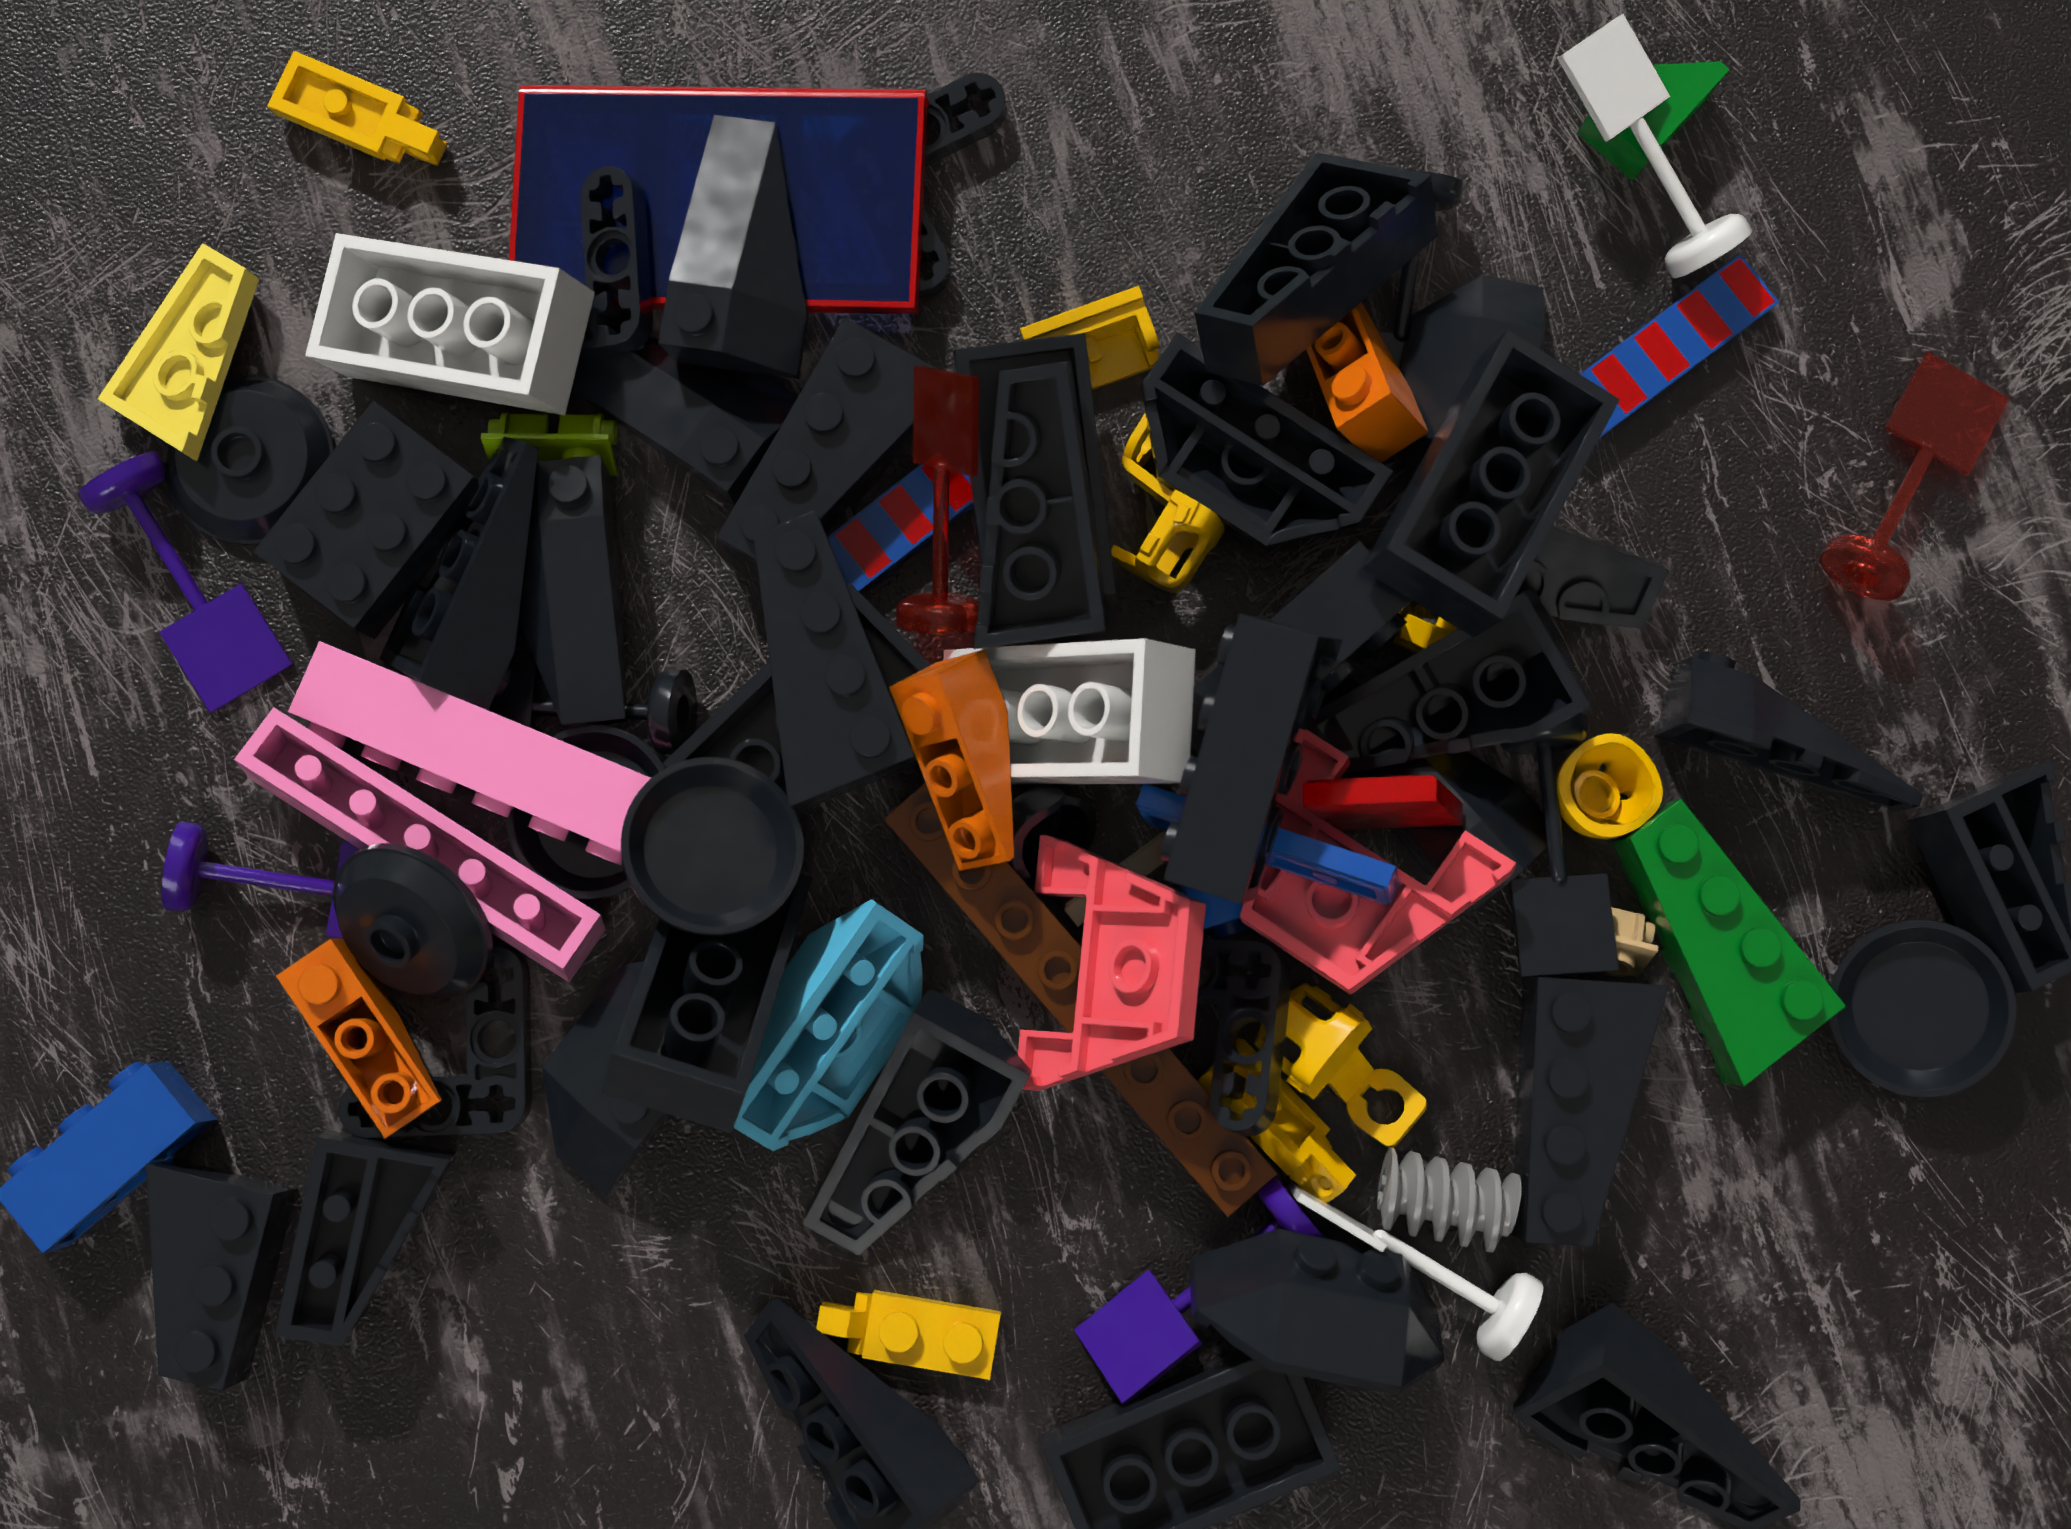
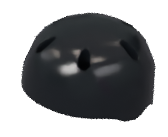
(1042, 813)

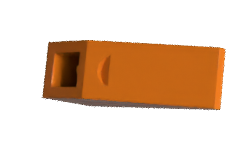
(1365, 387)
(964, 754)
(361, 1034)

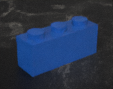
(103, 1154)

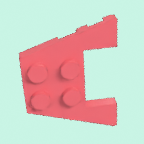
(1347, 934)
(1133, 971)

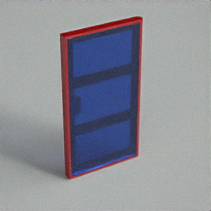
(847, 163)

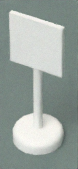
(1618, 90)
(1505, 1314)

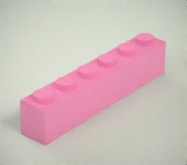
(468, 747)
(374, 810)

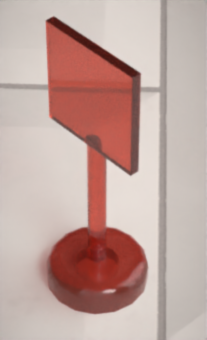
(1946, 419)
(948, 441)

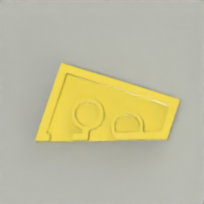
(185, 353)

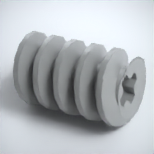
(1447, 1198)

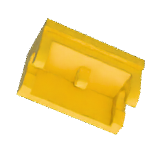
(1116, 333)

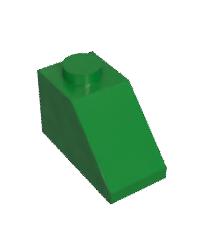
(1688, 89)

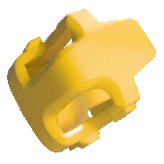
(1180, 527)
(1333, 1058)

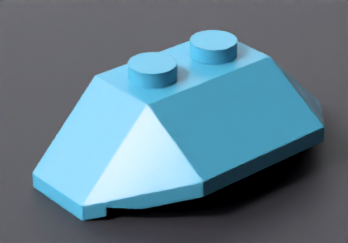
(832, 1024)

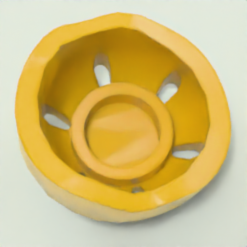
(1592, 797)

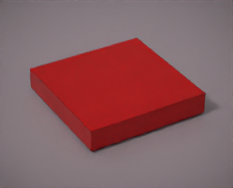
(1383, 802)

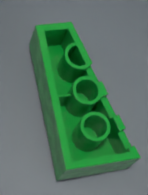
(1734, 960)

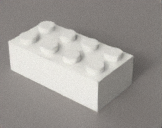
(451, 323)
(1096, 710)

